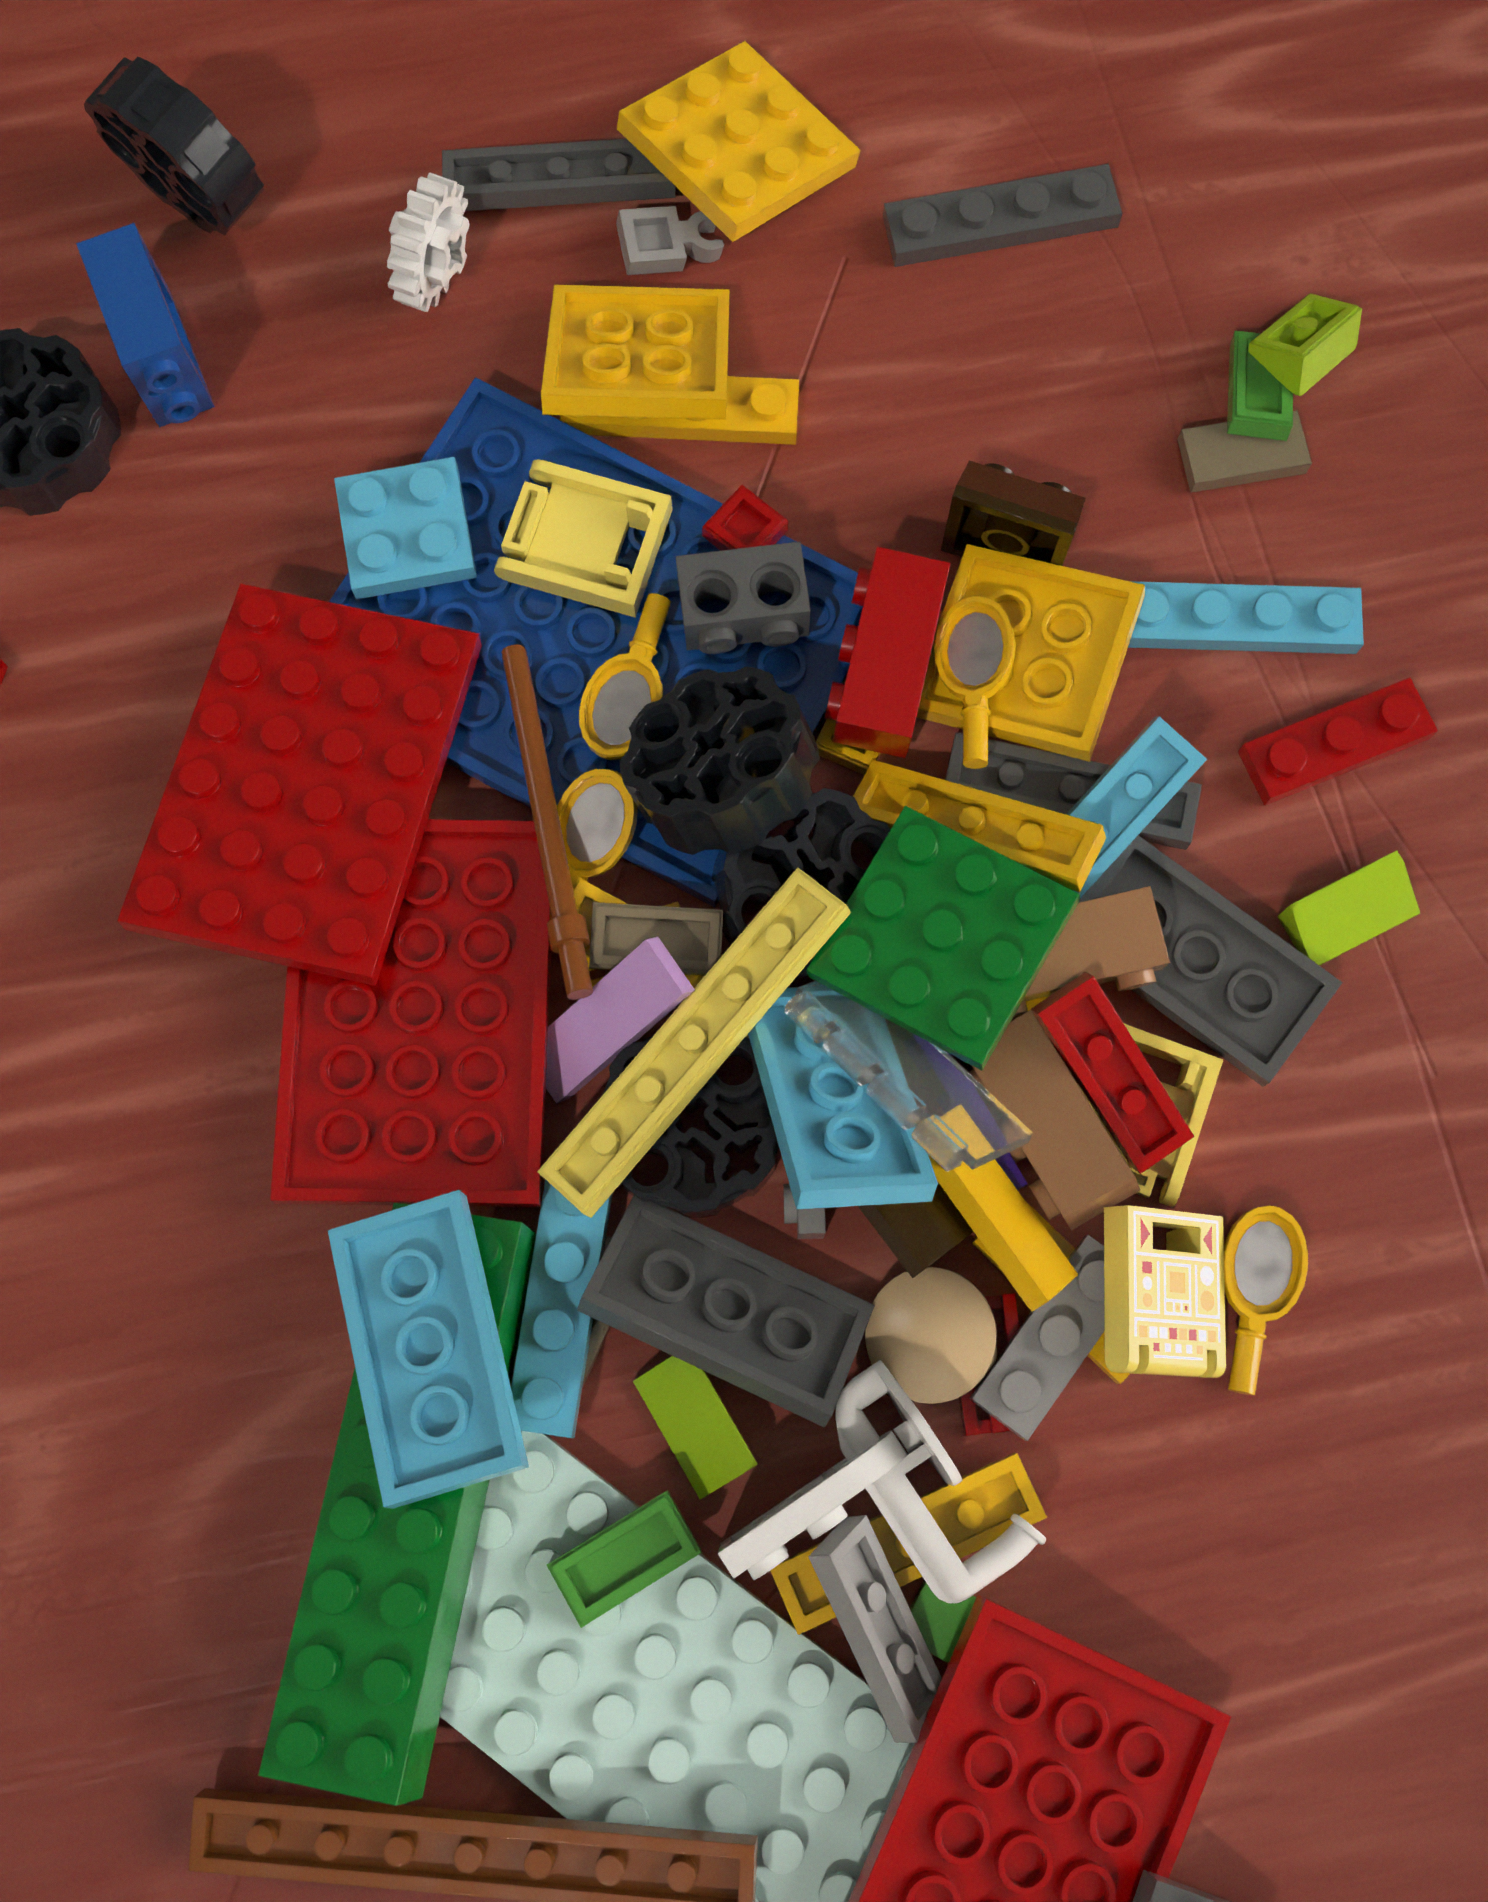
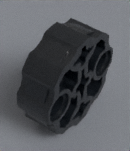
(174, 145)
(46, 416)
(720, 760)
(825, 856)
(685, 1183)

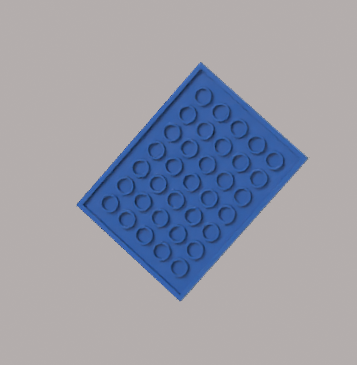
(569, 640)

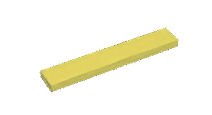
(694, 1042)

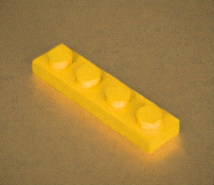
(755, 413)
(1031, 835)
(967, 1514)

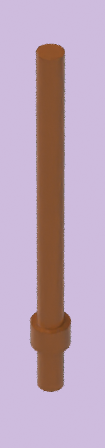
(567, 928)

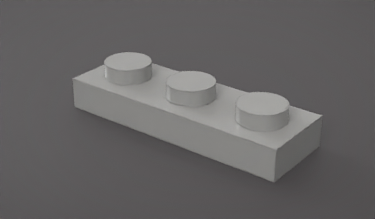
(1047, 1347)
(878, 1625)

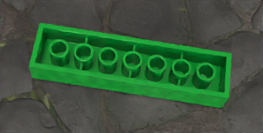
(385, 1597)

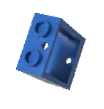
(145, 325)

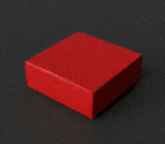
(744, 523)

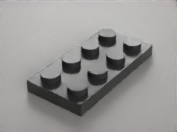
(1226, 971)
(728, 1309)

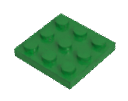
(944, 937)

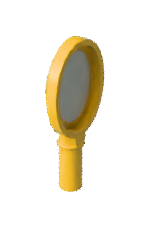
(974, 661)
(624, 686)
(596, 822)
(1263, 1281)

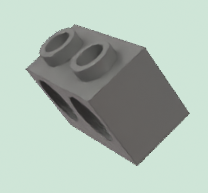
(740, 580)

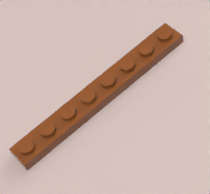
(465, 1851)

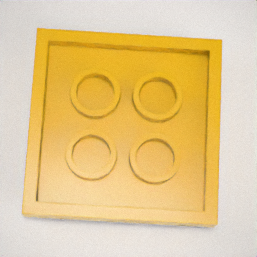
(738, 140)
(637, 352)
(1067, 652)

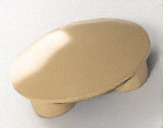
(932, 1334)

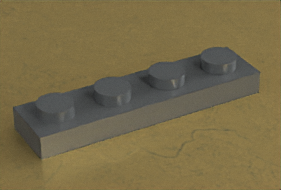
(554, 174)
(1001, 215)
(1060, 782)

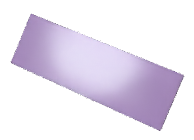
(613, 1017)

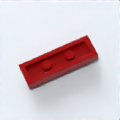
(1337, 741)
(1112, 1072)

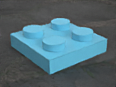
(405, 528)

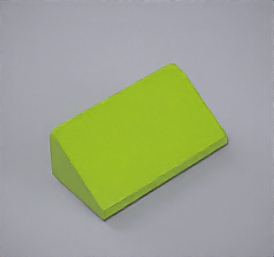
(1308, 341)
(1351, 910)
(695, 1424)

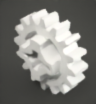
(428, 242)

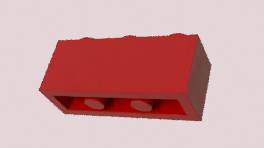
(887, 651)

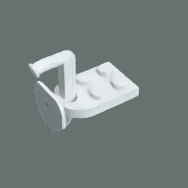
(880, 1468)

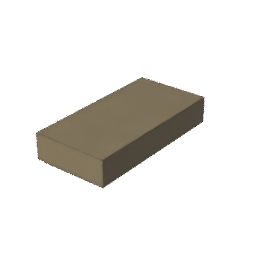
(1224, 460)
(688, 934)

